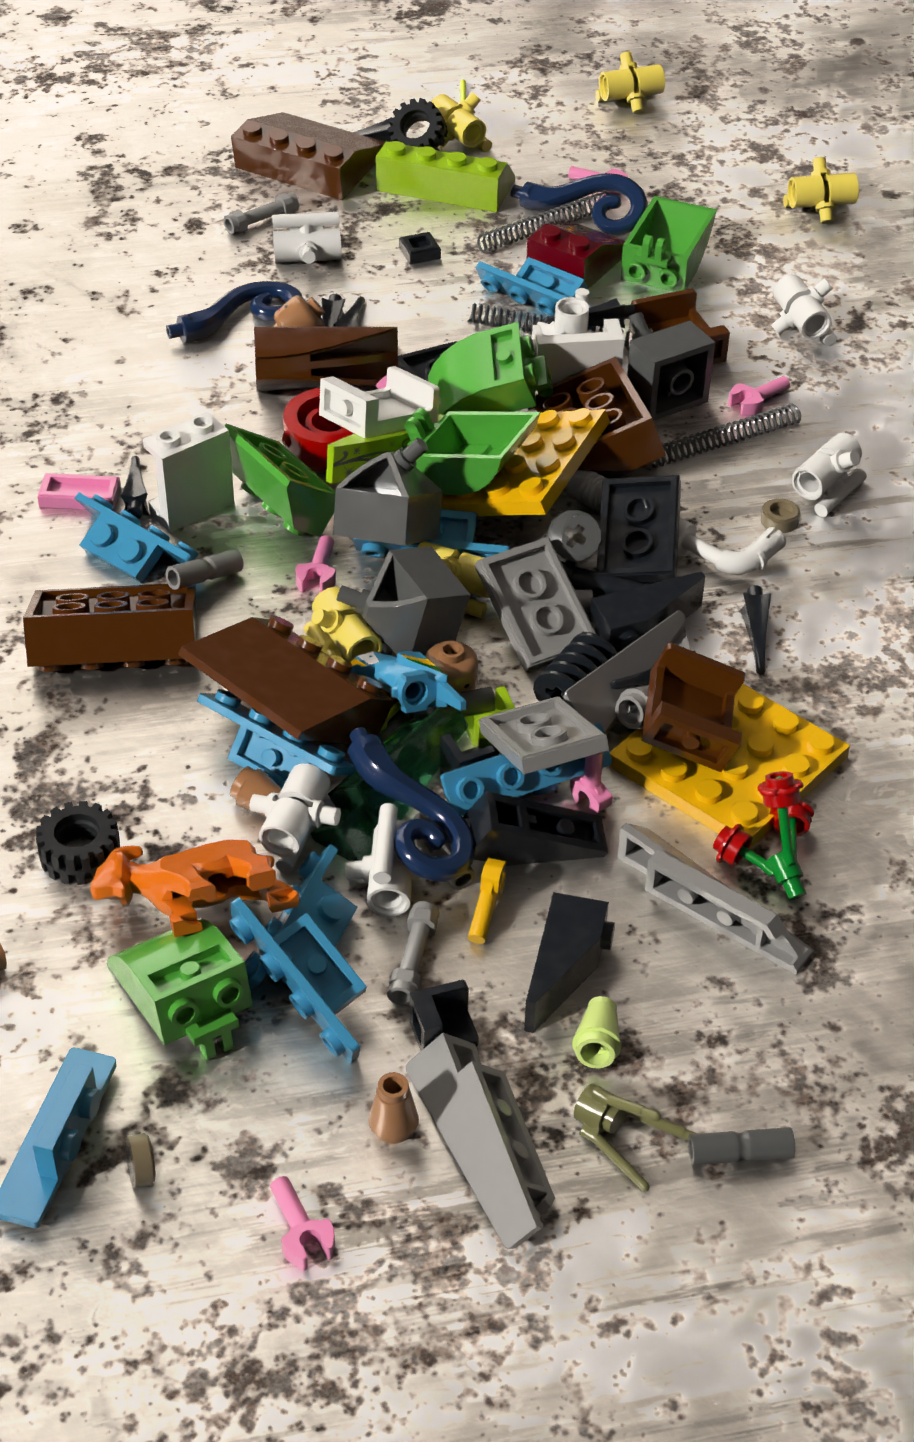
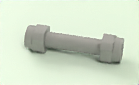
(238, 221)
(421, 926)

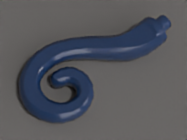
(544, 198)
(206, 322)
(384, 776)

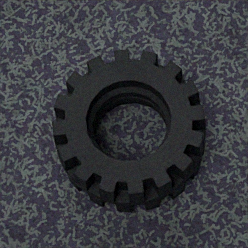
(414, 113)
(72, 824)

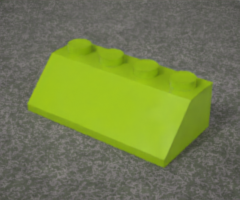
(443, 176)

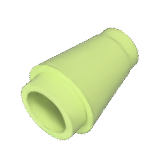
(598, 1034)

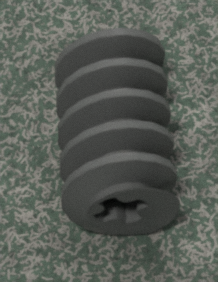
(589, 530)

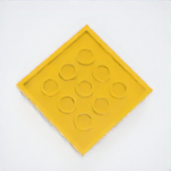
(538, 468)
(770, 743)

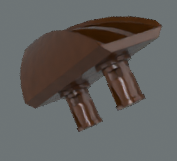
(303, 355)

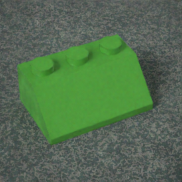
(281, 481)

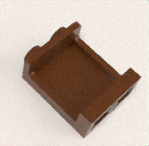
(676, 308)
(692, 707)

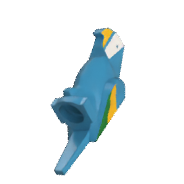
(409, 679)

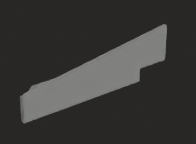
(593, 693)
(707, 899)
(484, 1134)

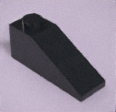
(635, 611)
(533, 831)
(567, 953)

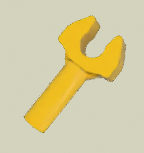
(491, 891)

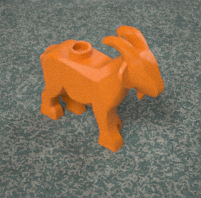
(193, 880)

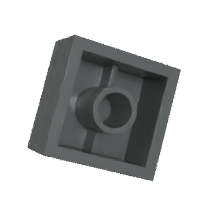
(670, 366)
(389, 500)
(412, 601)

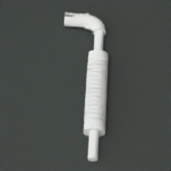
(587, 489)

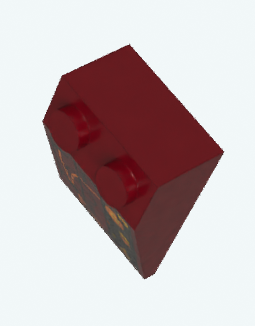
(576, 250)

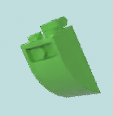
(667, 244)
(491, 372)
(468, 446)
(186, 986)

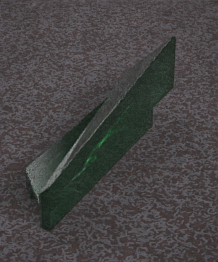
(416, 753)

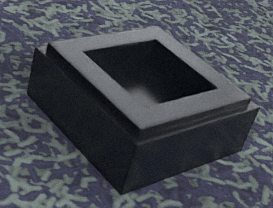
(419, 248)

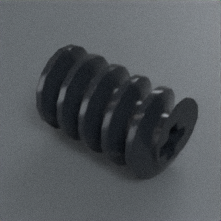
(575, 662)

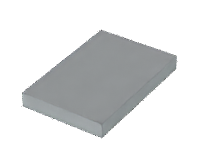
(534, 601)
(543, 735)

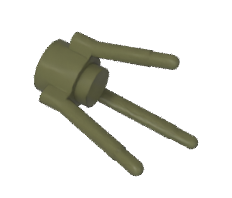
(605, 1112)

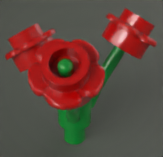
(791, 820)

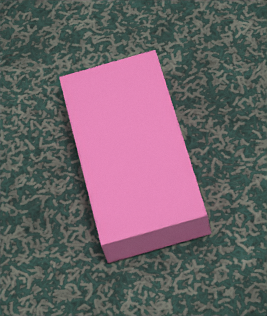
(61, 489)

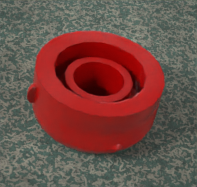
(307, 432)

